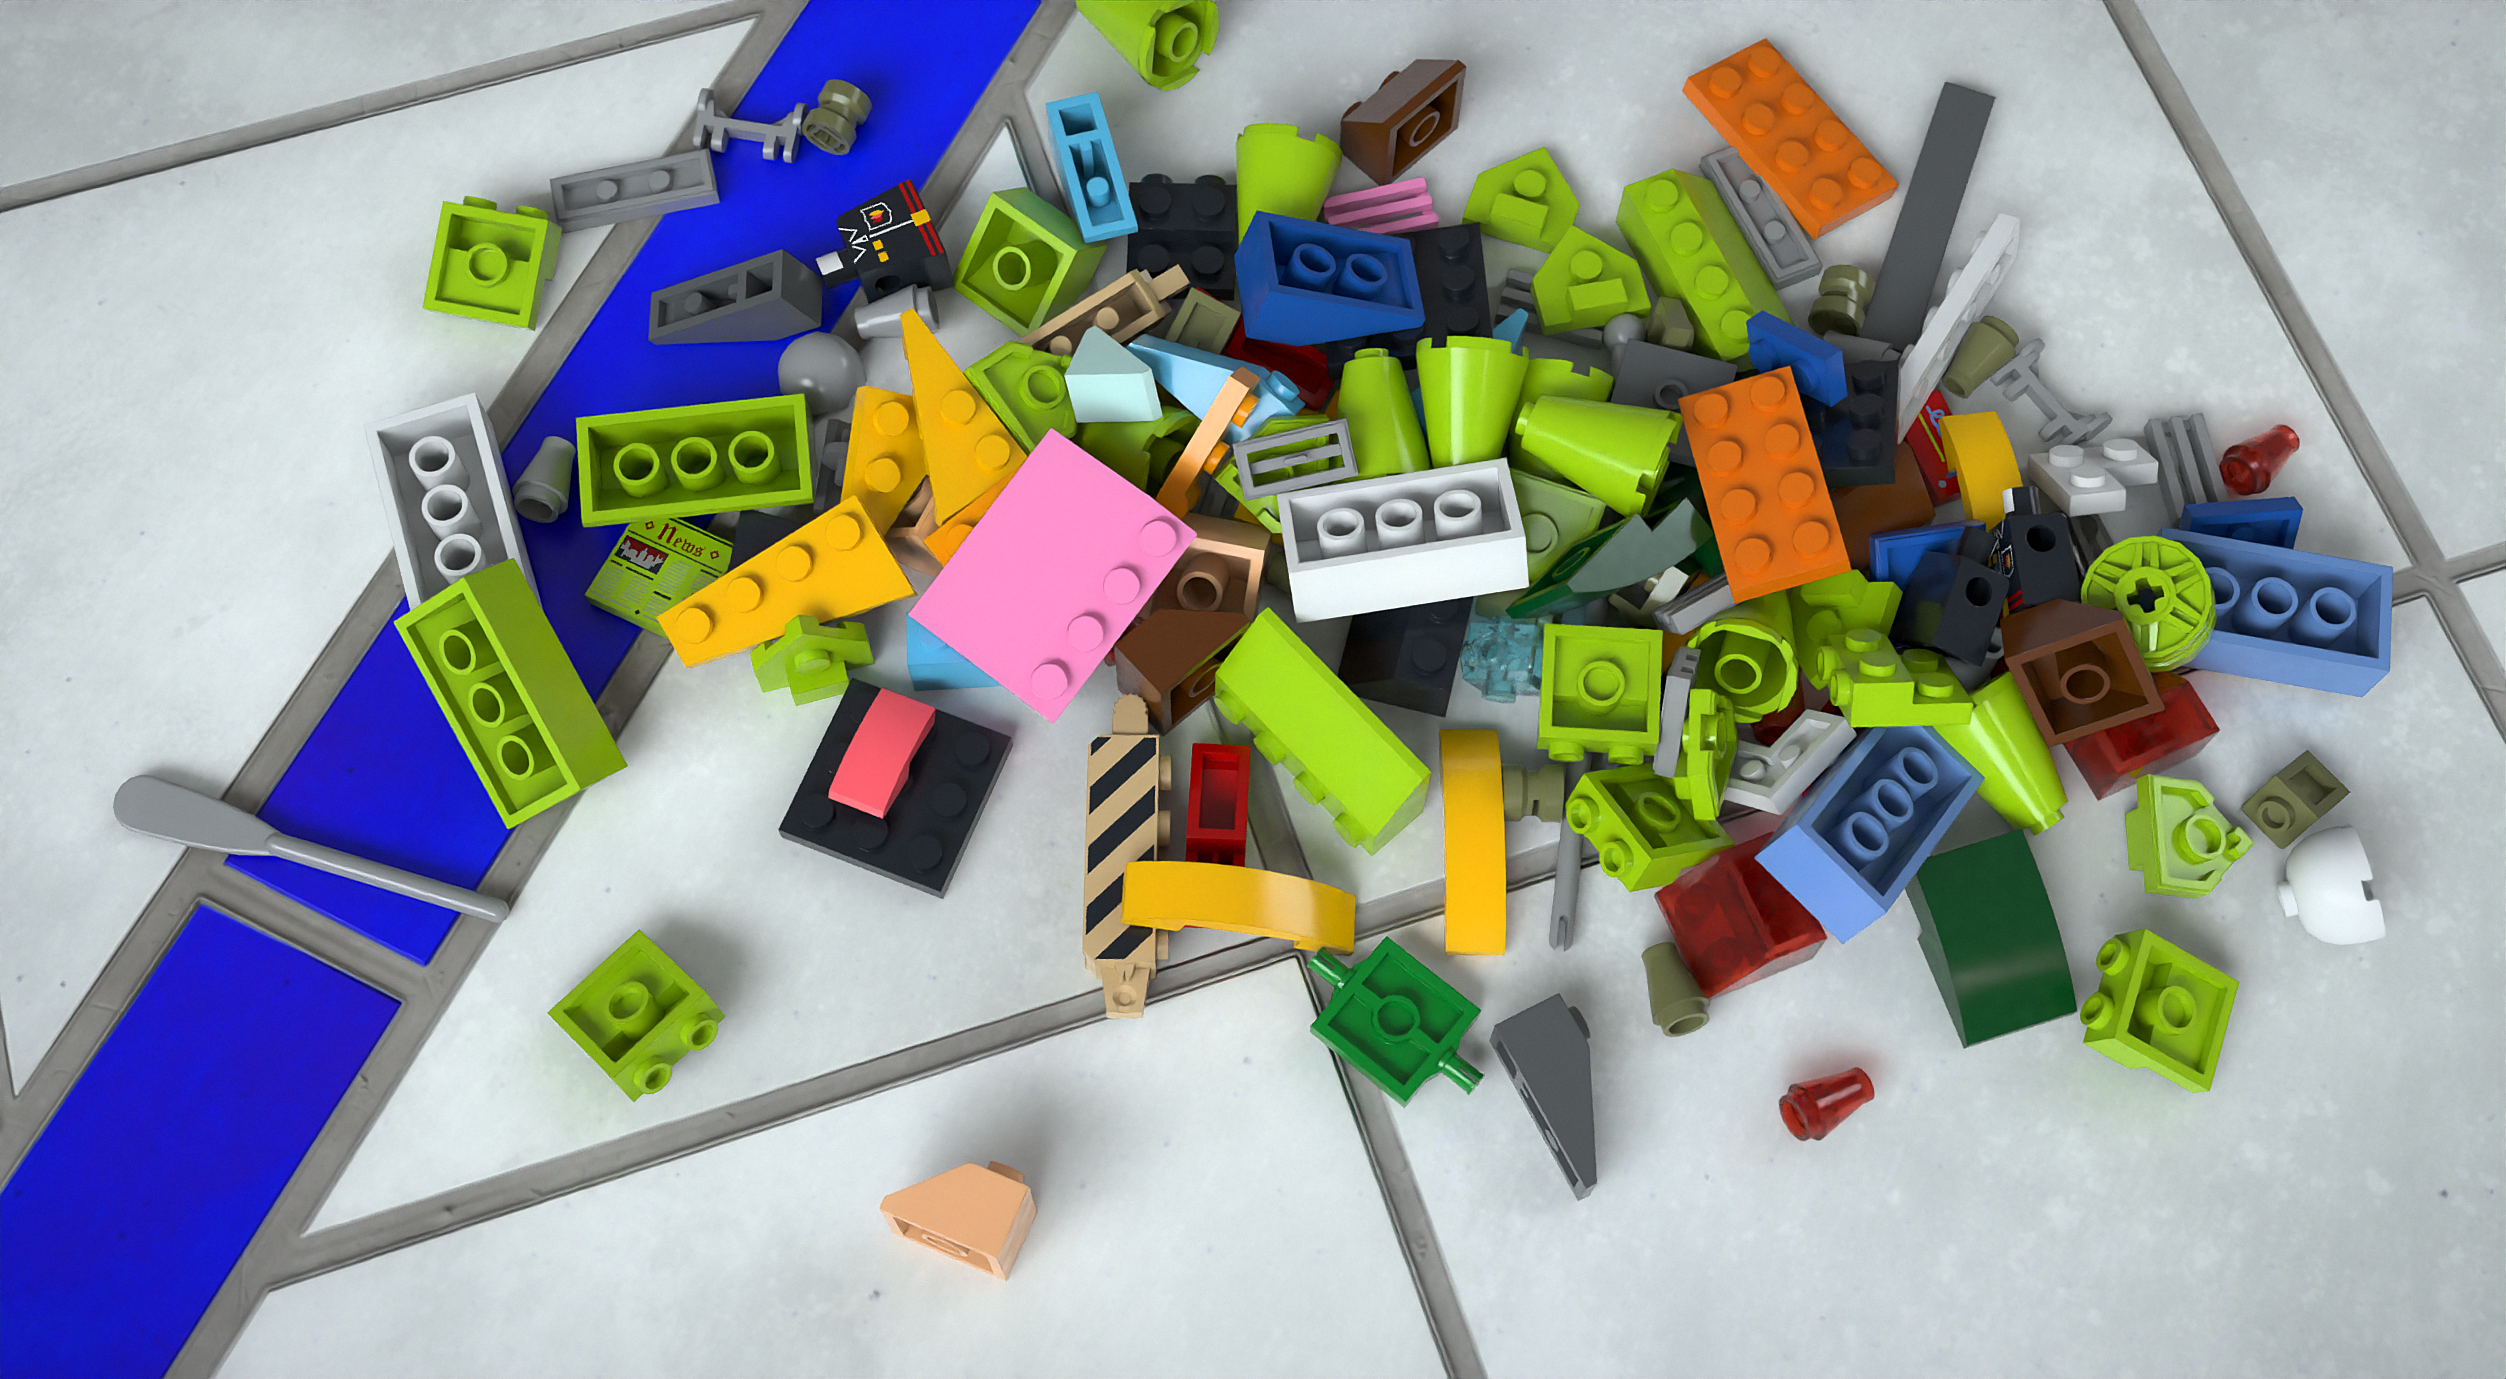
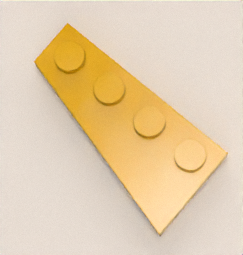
(821, 570)

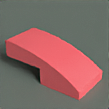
(881, 753)

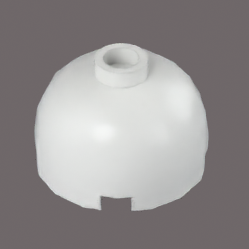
(2332, 888)

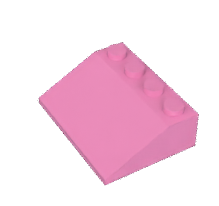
(1052, 575)

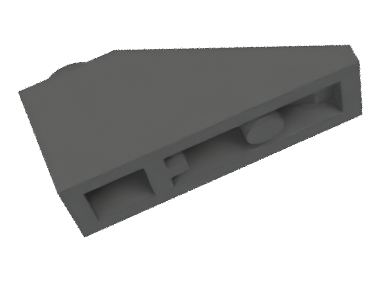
(740, 303)
(1551, 1070)

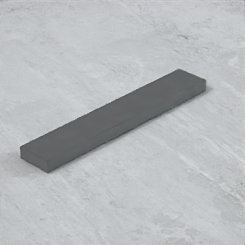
(1927, 216)

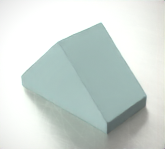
(1110, 382)

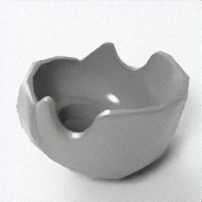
(823, 370)

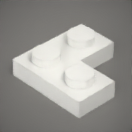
(2093, 477)
(1778, 775)

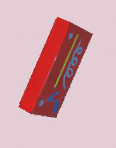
(1928, 449)

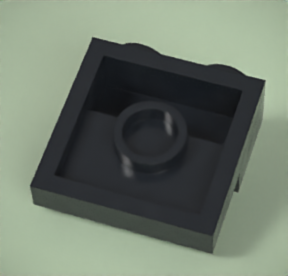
(1187, 228)

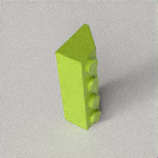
(1699, 256)
(696, 460)
(510, 692)
(1321, 734)

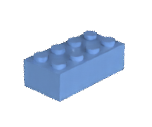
(2292, 614)
(1869, 824)

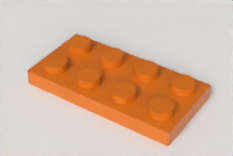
(1790, 138)
(1763, 485)

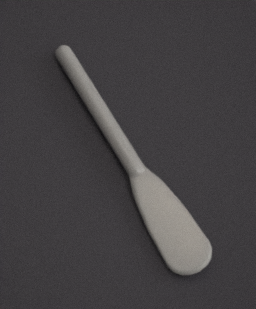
(204, 822)

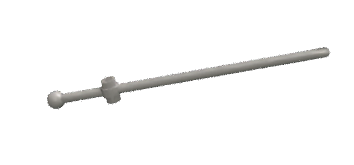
(1595, 614)

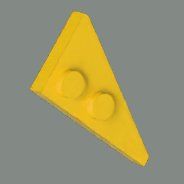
(960, 433)
(883, 454)

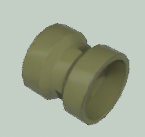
(838, 114)
(1842, 300)
(1533, 792)

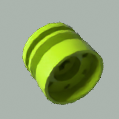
(2181, 618)

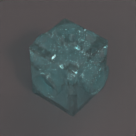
(1503, 659)

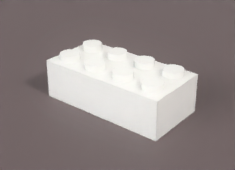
(445, 495)
(1403, 540)

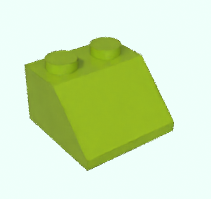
(1025, 261)

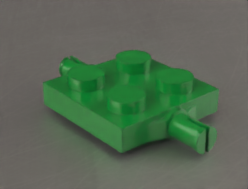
(1395, 1021)

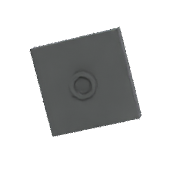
(1660, 376)

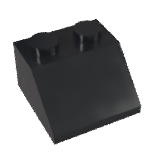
(1406, 654)

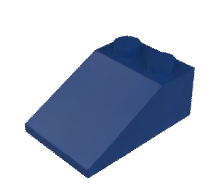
(1323, 282)

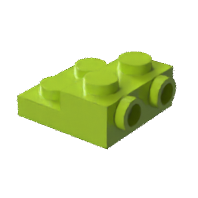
(491, 262)
(1887, 688)
(1600, 692)
(1641, 826)
(2159, 1009)
(638, 1016)

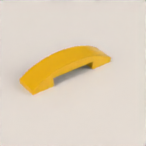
(1984, 463)
(1473, 842)
(1239, 901)

